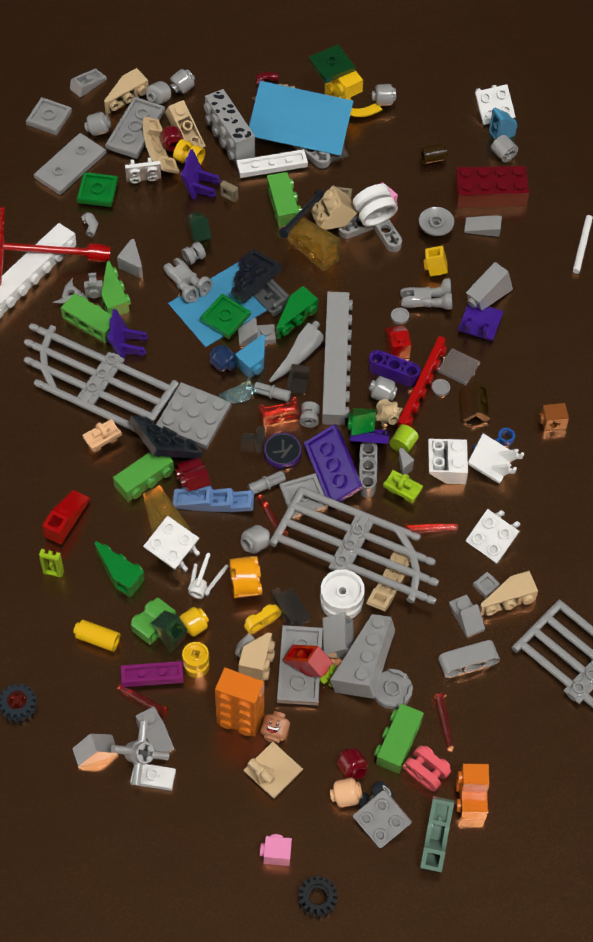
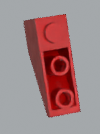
(64, 516)

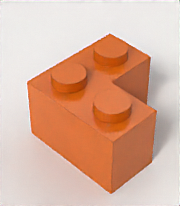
(473, 787)

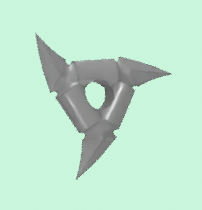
(69, 288)

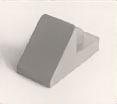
(252, 331)
(467, 616)

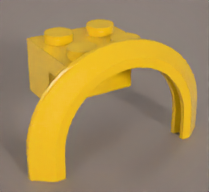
(345, 88)

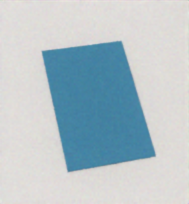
(300, 118)
(191, 312)

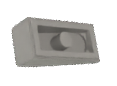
(86, 82)
(483, 225)

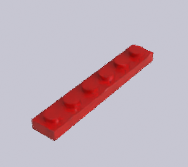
(425, 378)

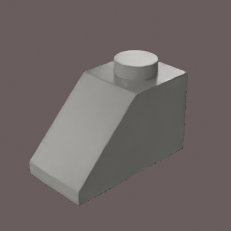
(157, 733)

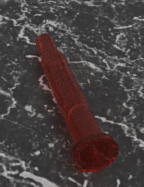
(270, 514)
(431, 527)
(144, 700)
(444, 718)

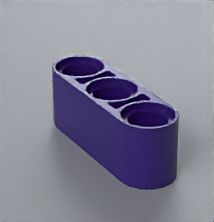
(389, 361)

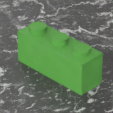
(282, 197)
(87, 317)
(142, 475)
(398, 738)

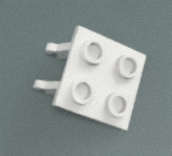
(491, 98)
(143, 171)
(493, 458)
(493, 535)
(172, 543)

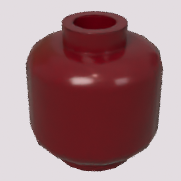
(170, 137)
(352, 763)

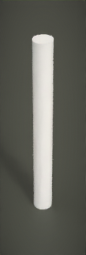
(582, 245)

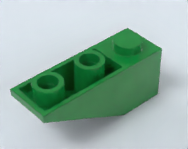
(298, 308)
(361, 421)
(123, 574)

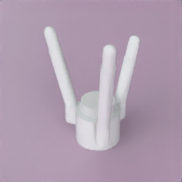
(198, 587)

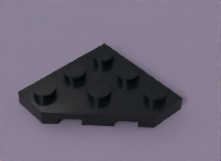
(253, 274)
(163, 440)

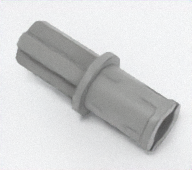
(272, 391)
(266, 482)

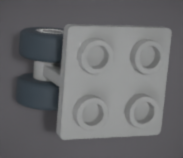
(381, 815)

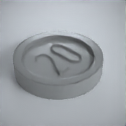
(400, 315)
(440, 387)

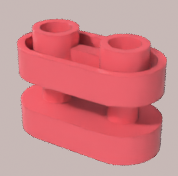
(426, 757)

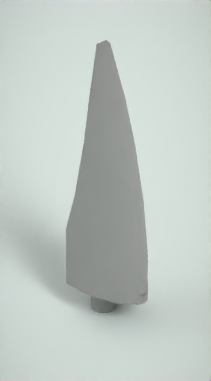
(305, 344)

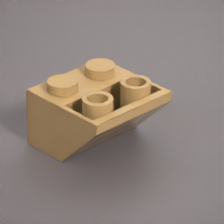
(333, 209)
(257, 657)

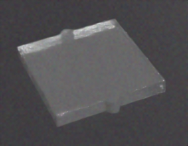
(458, 366)

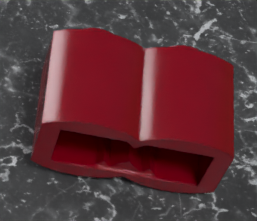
(192, 474)

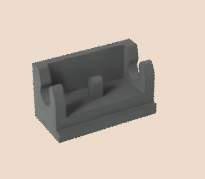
(272, 297)

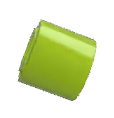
(404, 438)

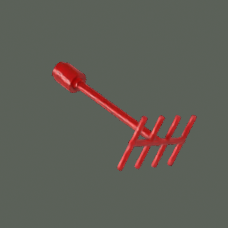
(93, 252)

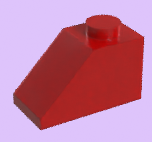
(398, 341)
(308, 660)

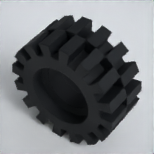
(317, 884)

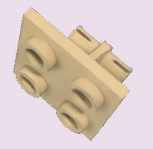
(273, 770)

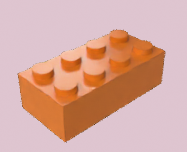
(239, 702)

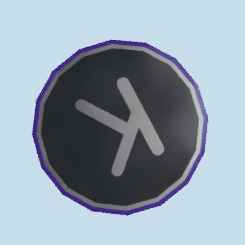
(282, 450)

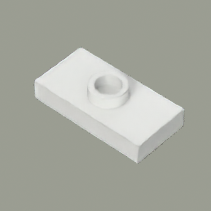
(156, 777)

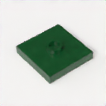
(332, 63)

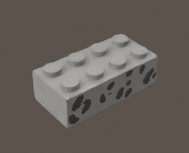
(229, 126)

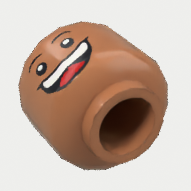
(275, 727)

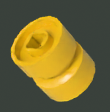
(182, 150)
(195, 659)

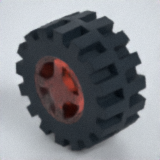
(18, 696)

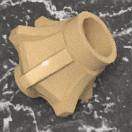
(388, 412)

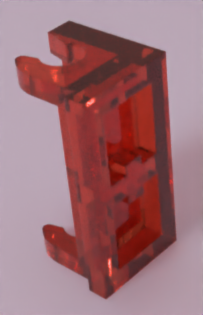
(280, 413)

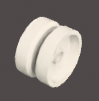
(375, 205)
(342, 593)

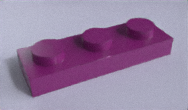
(151, 674)

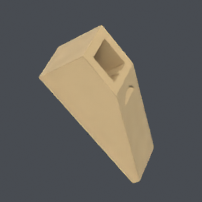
(129, 86)
(180, 117)
(513, 592)

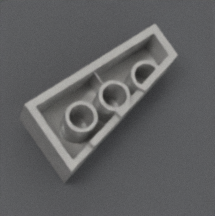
(365, 660)

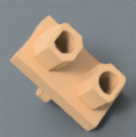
(102, 435)

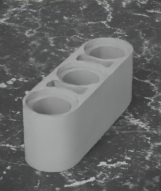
(368, 477)
(468, 659)

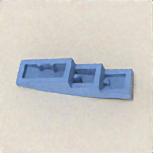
(213, 500)

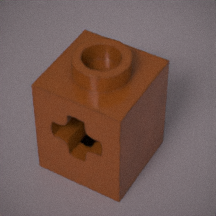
(554, 416)

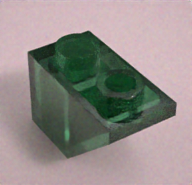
(198, 227)
(170, 630)

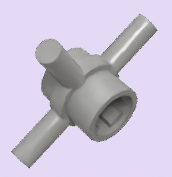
(146, 753)

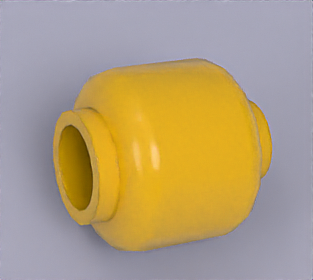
(195, 621)

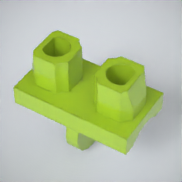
(403, 486)

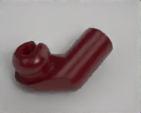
(270, 76)

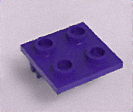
(193, 174)
(481, 323)
(119, 334)

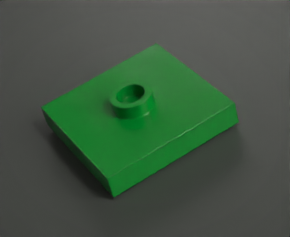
(97, 189)
(225, 316)

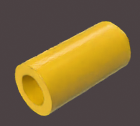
(97, 635)

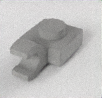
(93, 288)

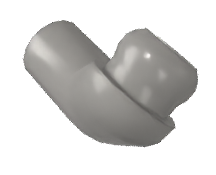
(89, 219)
(246, 640)

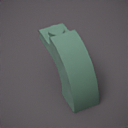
(437, 834)

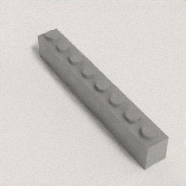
(336, 360)

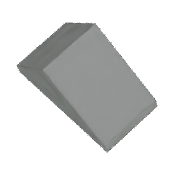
(129, 260)
(93, 749)

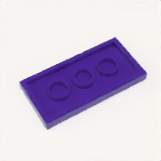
(333, 464)

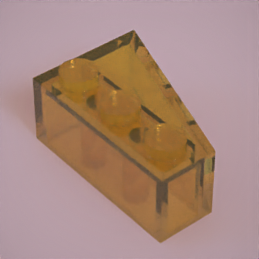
(315, 243)
(158, 507)

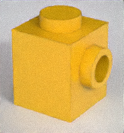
(436, 261)

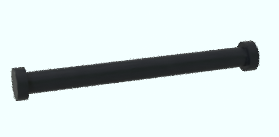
(285, 231)

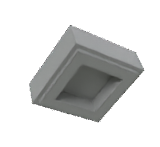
(486, 585)

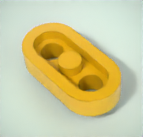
(262, 619)

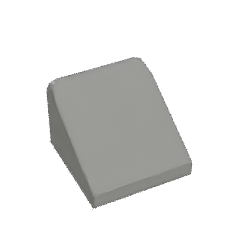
(405, 462)

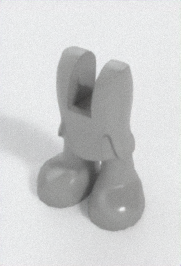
(184, 277)
(422, 297)

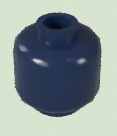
(222, 358)

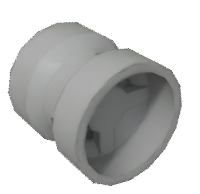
(193, 253)
(309, 414)

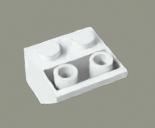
(448, 460)

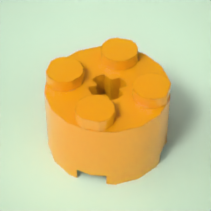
(245, 577)

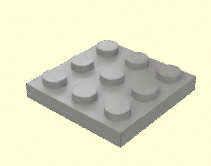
(194, 414)

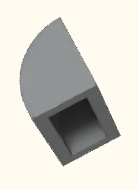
(337, 635)

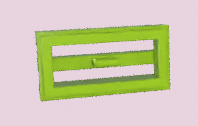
(55, 563)

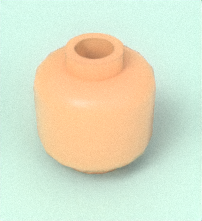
(346, 792)

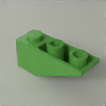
(113, 292)

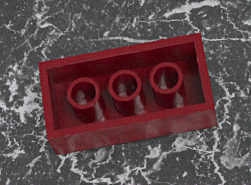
(491, 186)

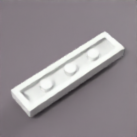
(272, 163)

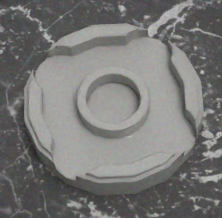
(393, 689)

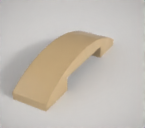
(154, 146)
(383, 595)

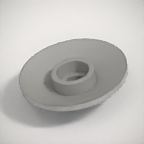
(436, 221)

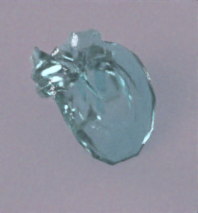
(240, 393)

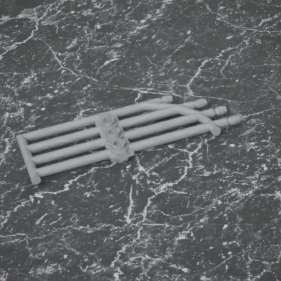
(99, 380)
(353, 541)
(583, 684)

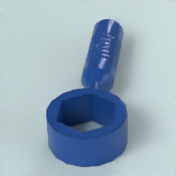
(502, 441)

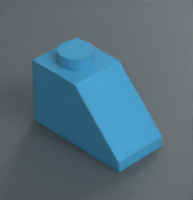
(502, 124)
(251, 358)

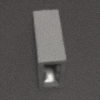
(489, 287)

